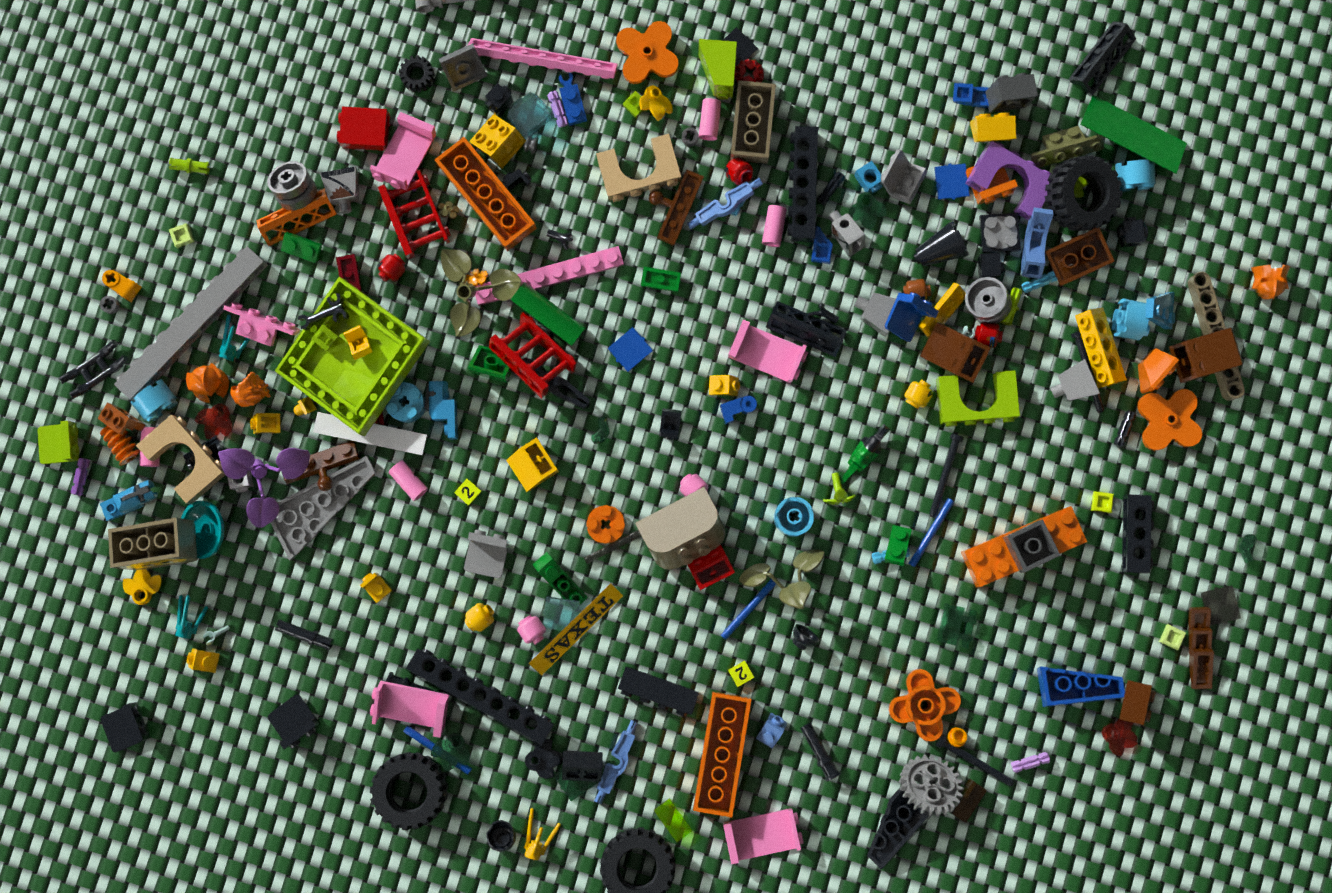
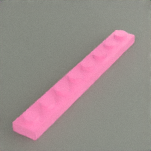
(544, 58)
(562, 272)

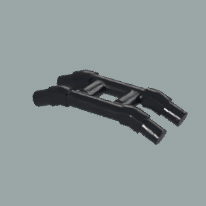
(83, 369)

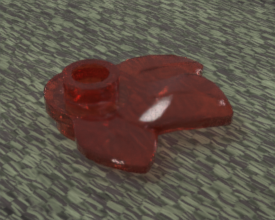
(214, 423)
(1122, 737)

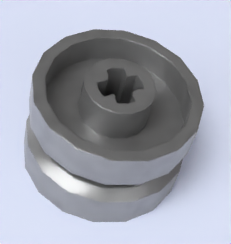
(292, 185)
(988, 289)

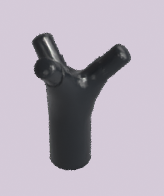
(562, 238)
(824, 313)

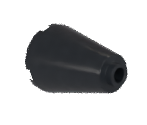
(942, 246)

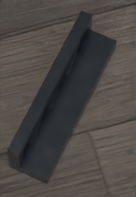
(1101, 54)
(805, 331)

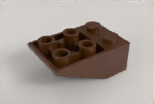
(955, 352)
(1206, 355)
(1136, 702)

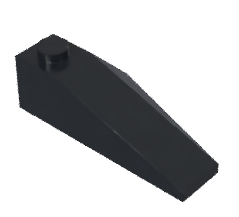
(896, 829)

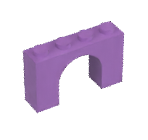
(996, 157)

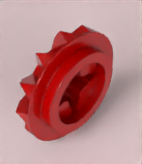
(740, 71)

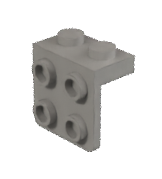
(902, 178)
(486, 554)

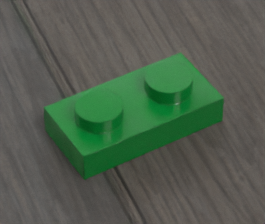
(301, 247)
(660, 279)
(898, 545)

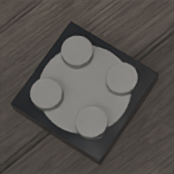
(999, 233)

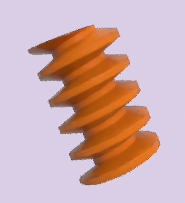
(120, 445)

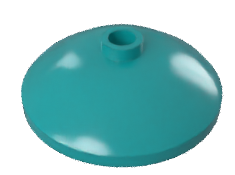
(208, 527)

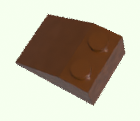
(1079, 256)

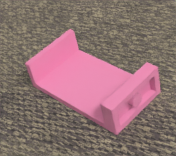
(404, 152)
(767, 352)
(410, 705)
(762, 835)

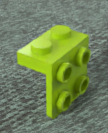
(58, 443)

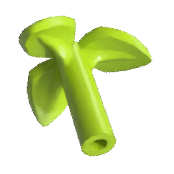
(840, 494)

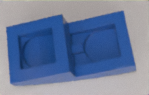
(970, 96)

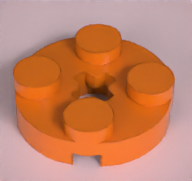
(616, 525)

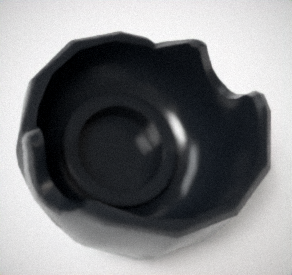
(501, 836)

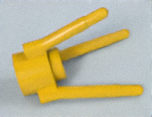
(535, 849)

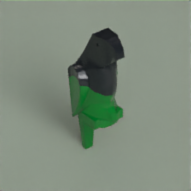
(865, 452)

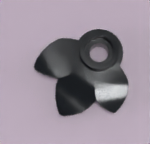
(546, 760)

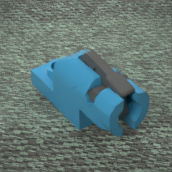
(441, 408)
(128, 500)

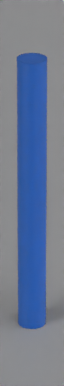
(931, 532)
(748, 609)
(429, 744)

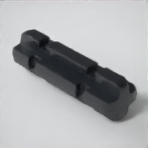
(831, 188)
(1125, 428)

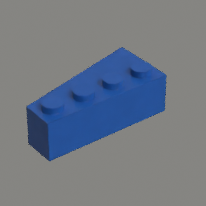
(1072, 687)

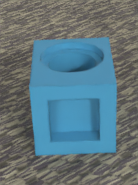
(866, 170)

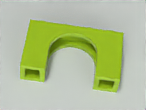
(954, 411)

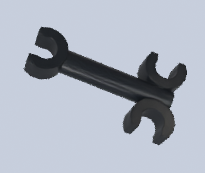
(336, 310)

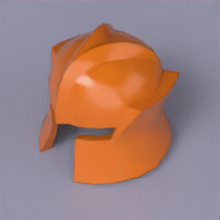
(1270, 282)
(206, 381)

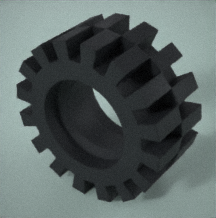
(413, 63)

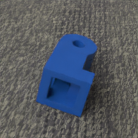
(736, 407)

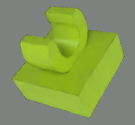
(632, 104)
(324, 337)

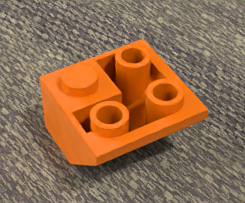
(1154, 368)

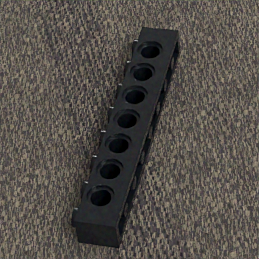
(423, 657)

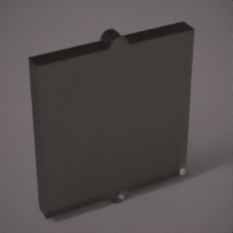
(1222, 604)

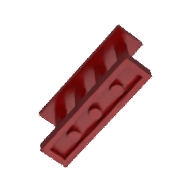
(396, 212)
(526, 371)

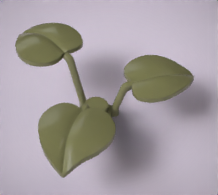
(463, 316)
(796, 593)

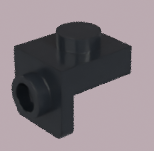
(513, 179)
(670, 423)

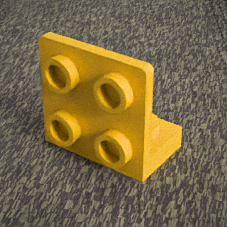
(498, 140)

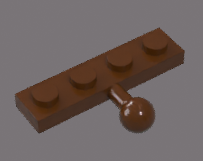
(678, 206)
(327, 460)

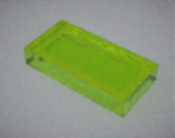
(673, 820)

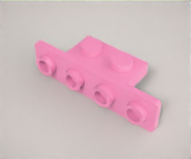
(258, 326)

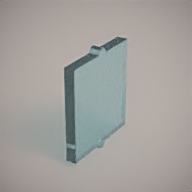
(559, 612)

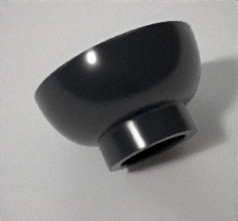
(804, 637)

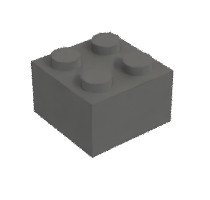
(1011, 92)
(1031, 546)

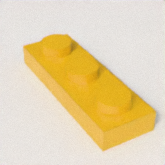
(946, 306)

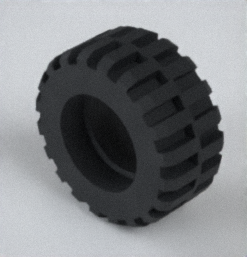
(1104, 188)
(387, 806)
(634, 839)

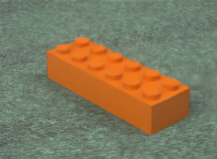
(485, 194)
(994, 561)
(722, 754)

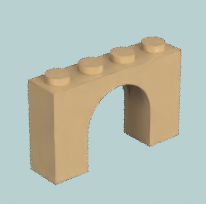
(620, 186)
(206, 469)

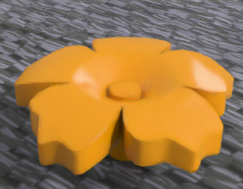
(477, 277)

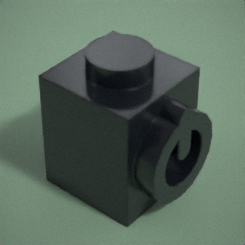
(498, 99)
(1132, 232)

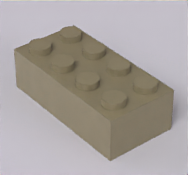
(753, 121)

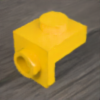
(358, 342)
(724, 385)
(202, 660)

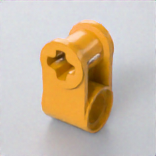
(123, 286)

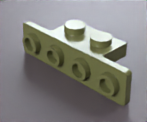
(1066, 145)

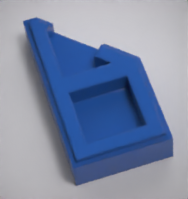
(821, 248)

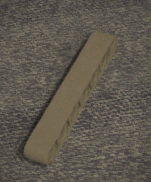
(1208, 327)

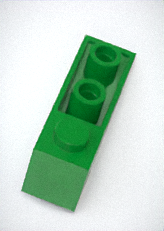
(559, 579)

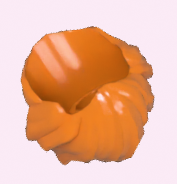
(249, 391)

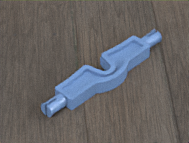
(733, 197)
(612, 771)

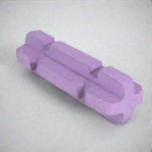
(557, 109)
(1030, 762)

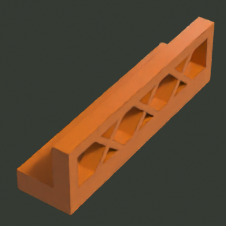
(282, 216)

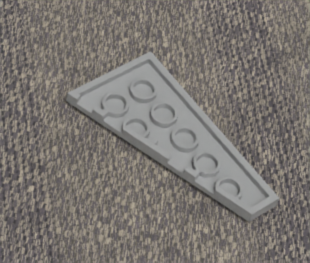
(311, 509)

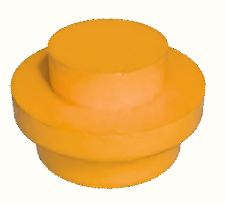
(957, 737)

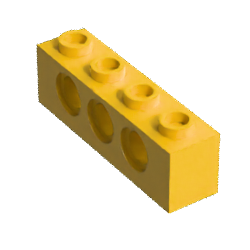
(1100, 347)

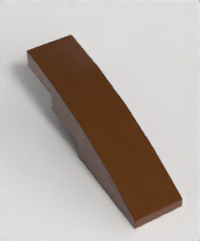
(1200, 648)

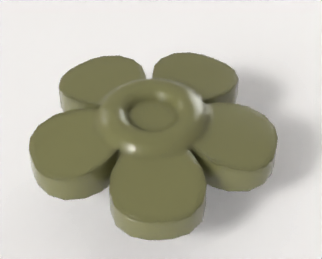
(448, 210)

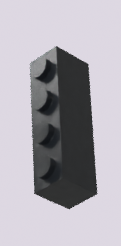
(658, 690)

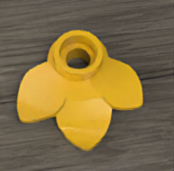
(655, 102)
(140, 583)

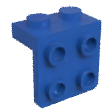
(907, 315)

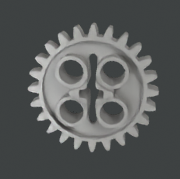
(931, 785)

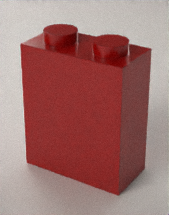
(363, 128)

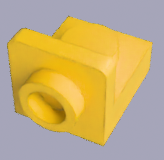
(265, 423)
(375, 586)

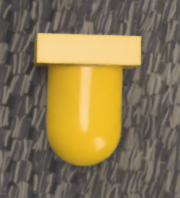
(304, 407)

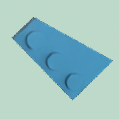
(1160, 310)

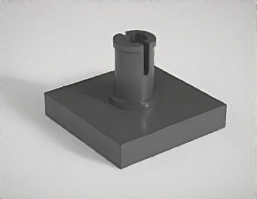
(463, 67)

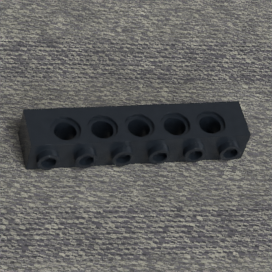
(808, 136)

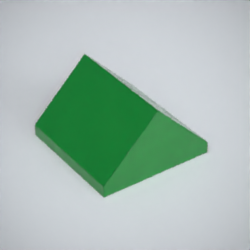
(489, 365)

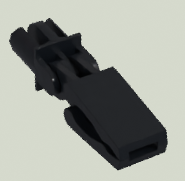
(561, 382)

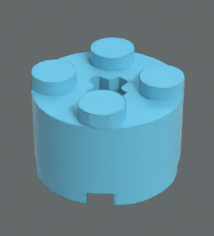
(1136, 174)
(1130, 320)
(154, 400)
(411, 411)
(793, 505)

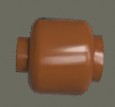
(919, 287)

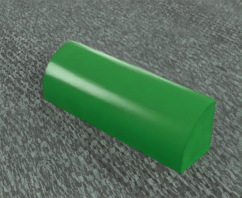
(548, 313)

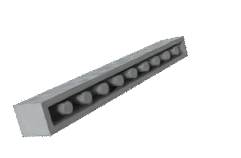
(191, 323)

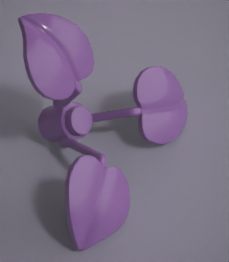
(237, 462)

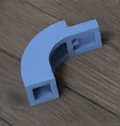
(1034, 243)

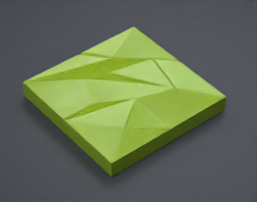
(350, 387)

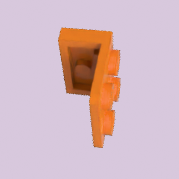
(998, 187)

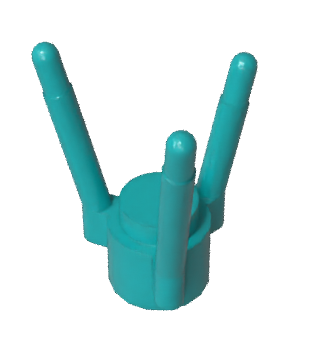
(227, 350)
(184, 628)

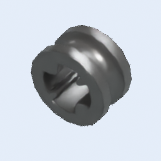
(684, 136)
(531, 144)
(104, 302)

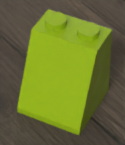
(719, 65)

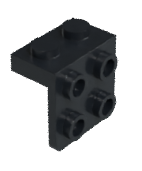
(293, 721)
(125, 727)

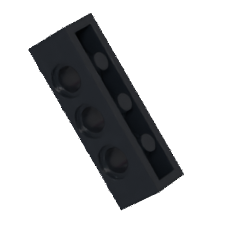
(1130, 543)

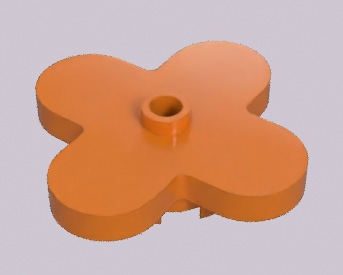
(640, 64)
(1160, 430)
(939, 703)

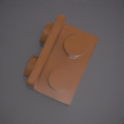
(119, 419)

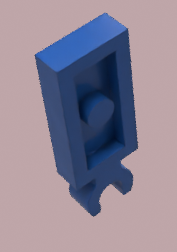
(572, 101)

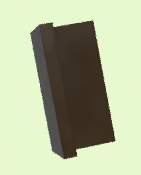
(971, 797)

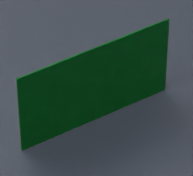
(1134, 134)

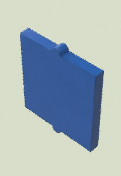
(951, 181)
(630, 349)

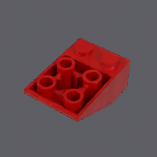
(711, 568)

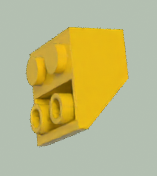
(996, 128)
(532, 464)

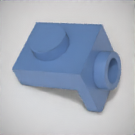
(771, 730)

